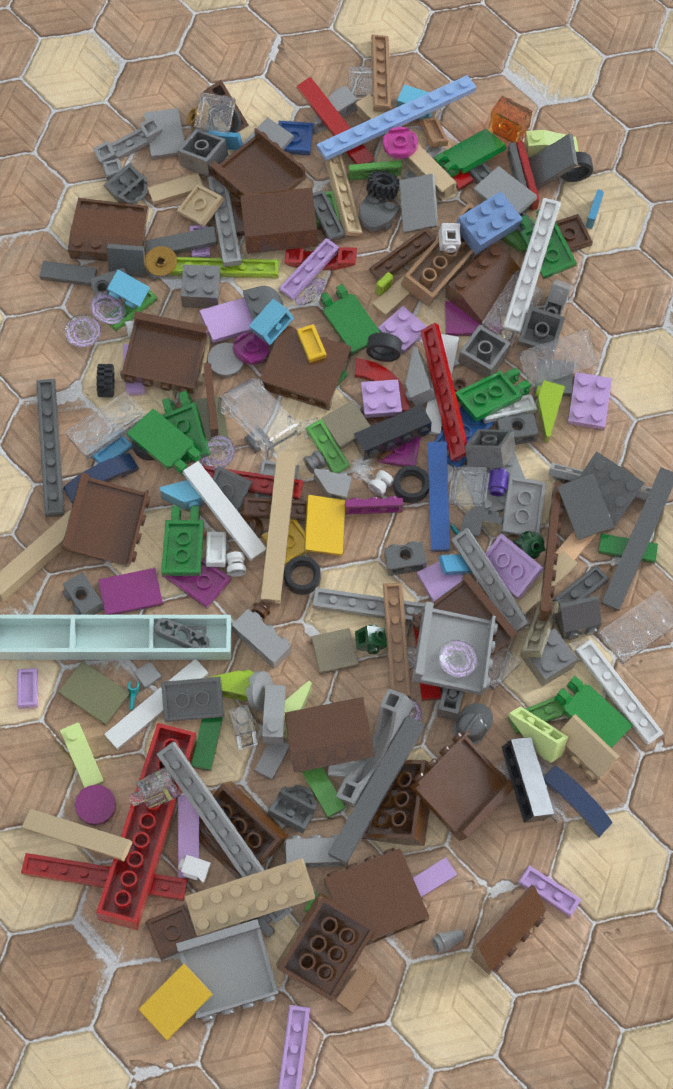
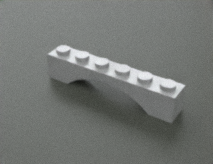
(392, 715)

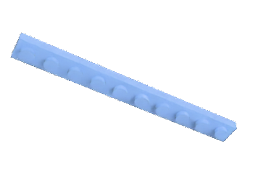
(396, 117)

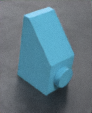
(181, 495)

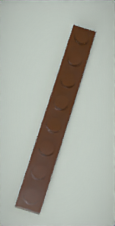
(550, 556)

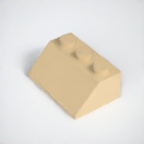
(588, 750)

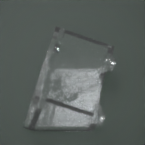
(260, 416)

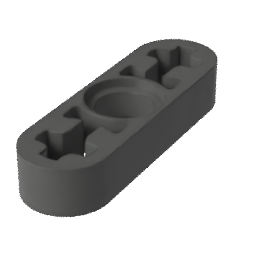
(170, 624)

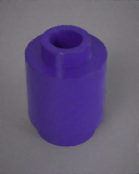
(498, 482)

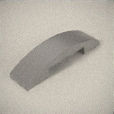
(130, 143)

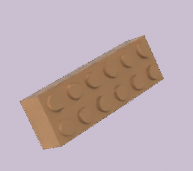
(437, 268)

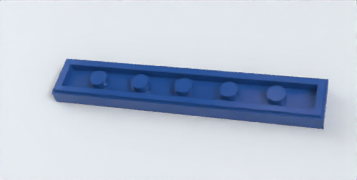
(438, 496)

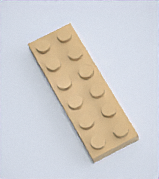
(250, 897)

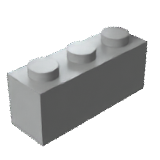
(261, 638)
(312, 850)

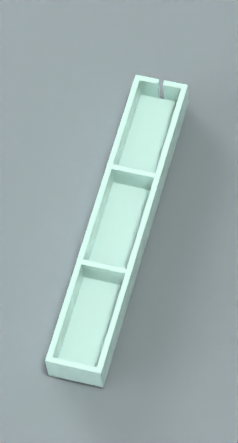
(108, 637)

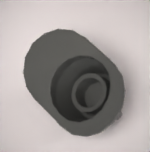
(475, 718)

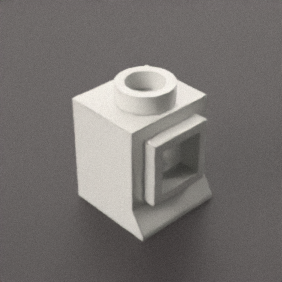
(446, 244)
(194, 868)

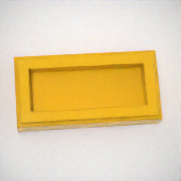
(311, 343)

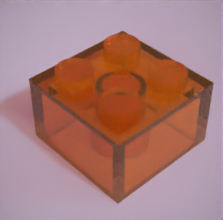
(510, 120)

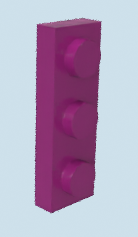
(373, 505)

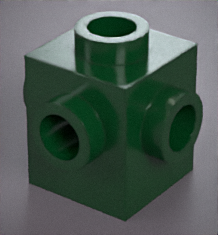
(531, 543)
(371, 639)

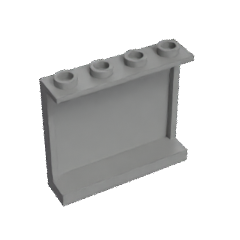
(440, 627)
(232, 967)

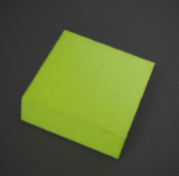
(384, 284)

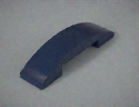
(105, 471)
(578, 799)

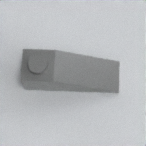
(344, 103)
(418, 380)
(274, 714)

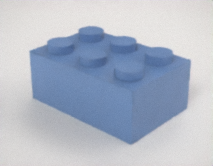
(488, 222)

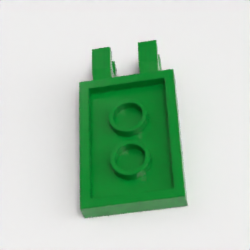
(470, 152)
(558, 254)
(348, 319)
(492, 394)
(187, 421)
(163, 441)
(183, 544)
(593, 711)

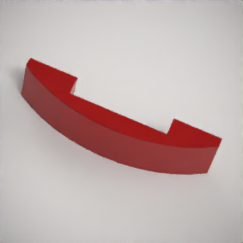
(344, 258)

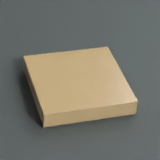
(200, 205)

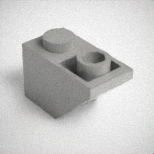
(558, 297)
(333, 484)

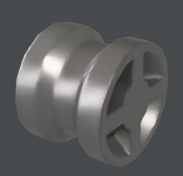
(314, 461)

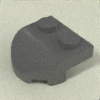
(127, 185)
(377, 213)
(258, 298)
(294, 807)

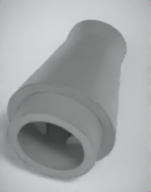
(445, 941)

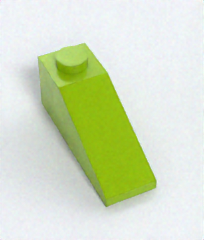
(548, 403)
(235, 684)

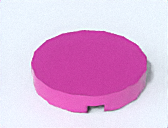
(400, 142)

